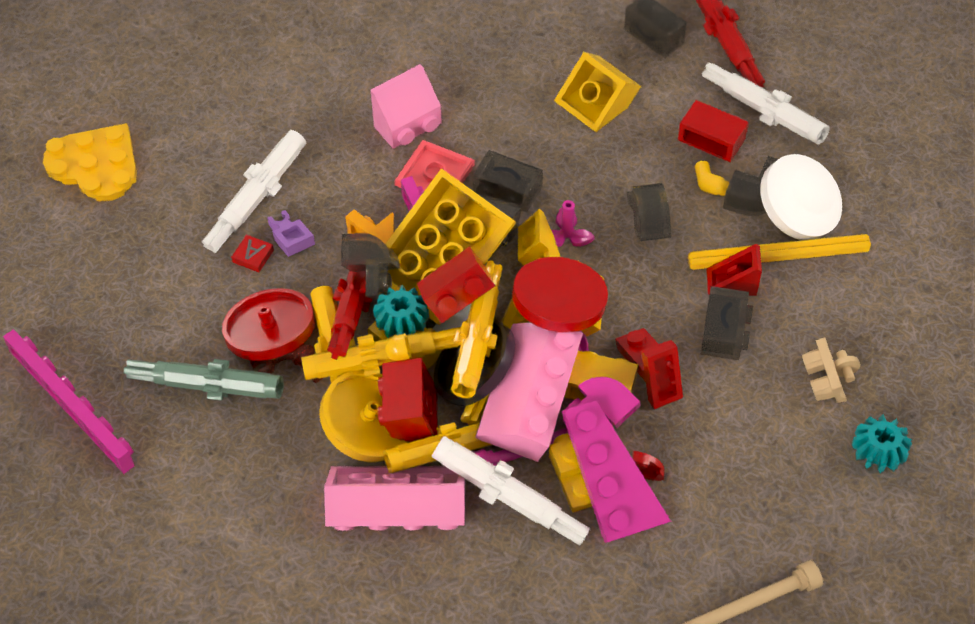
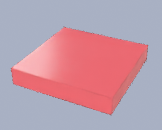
(428, 161)

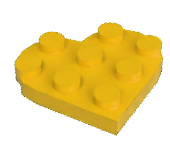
(95, 160)

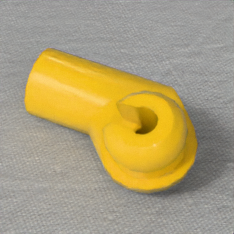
(710, 182)

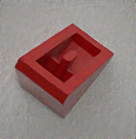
(738, 271)

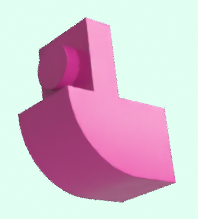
(611, 396)

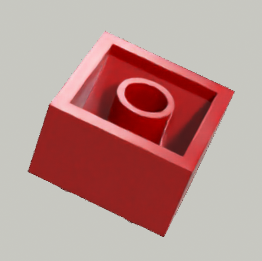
(408, 400)

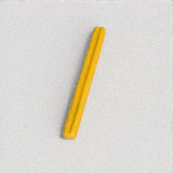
(786, 250)

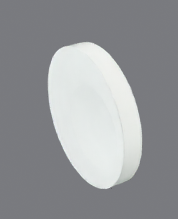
(801, 197)

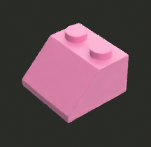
(405, 107)

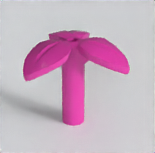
(566, 220)

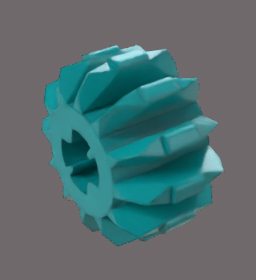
(400, 312)
(868, 444)

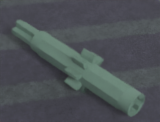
(214, 379)

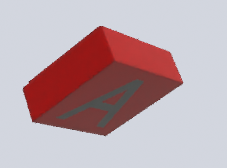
(252, 253)

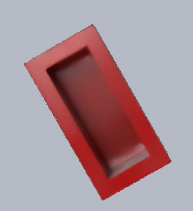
(712, 130)
(455, 284)

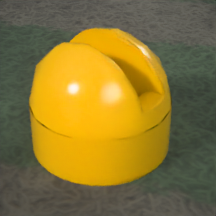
(398, 348)

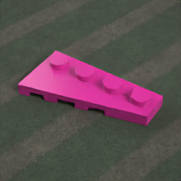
(613, 481)

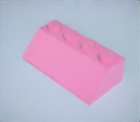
(529, 397)
(403, 498)

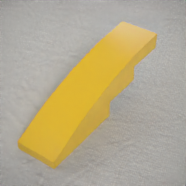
(536, 239)

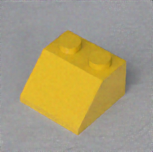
(596, 91)

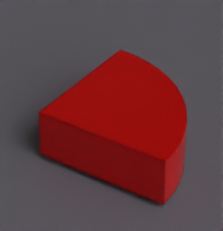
(649, 466)

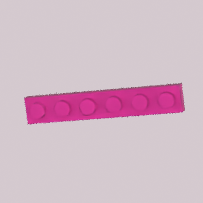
(77, 408)

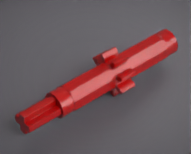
(722, 24)
(352, 302)

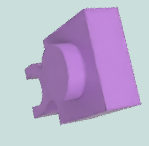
(291, 236)

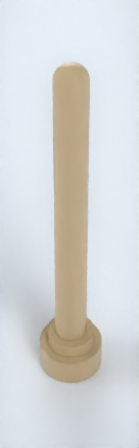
(804, 577)

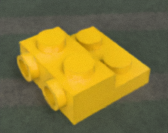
(569, 473)

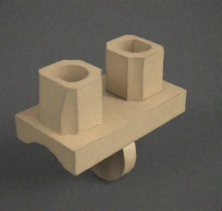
(830, 385)

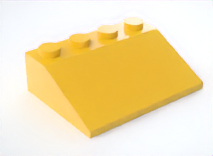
(440, 227)

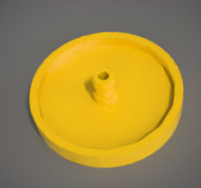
(351, 417)

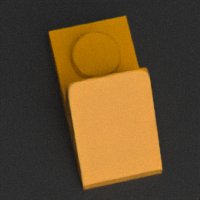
(363, 224)

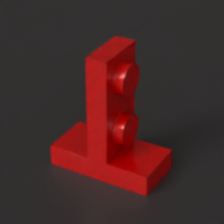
(656, 365)

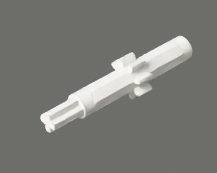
(774, 107)
(261, 182)
(498, 484)

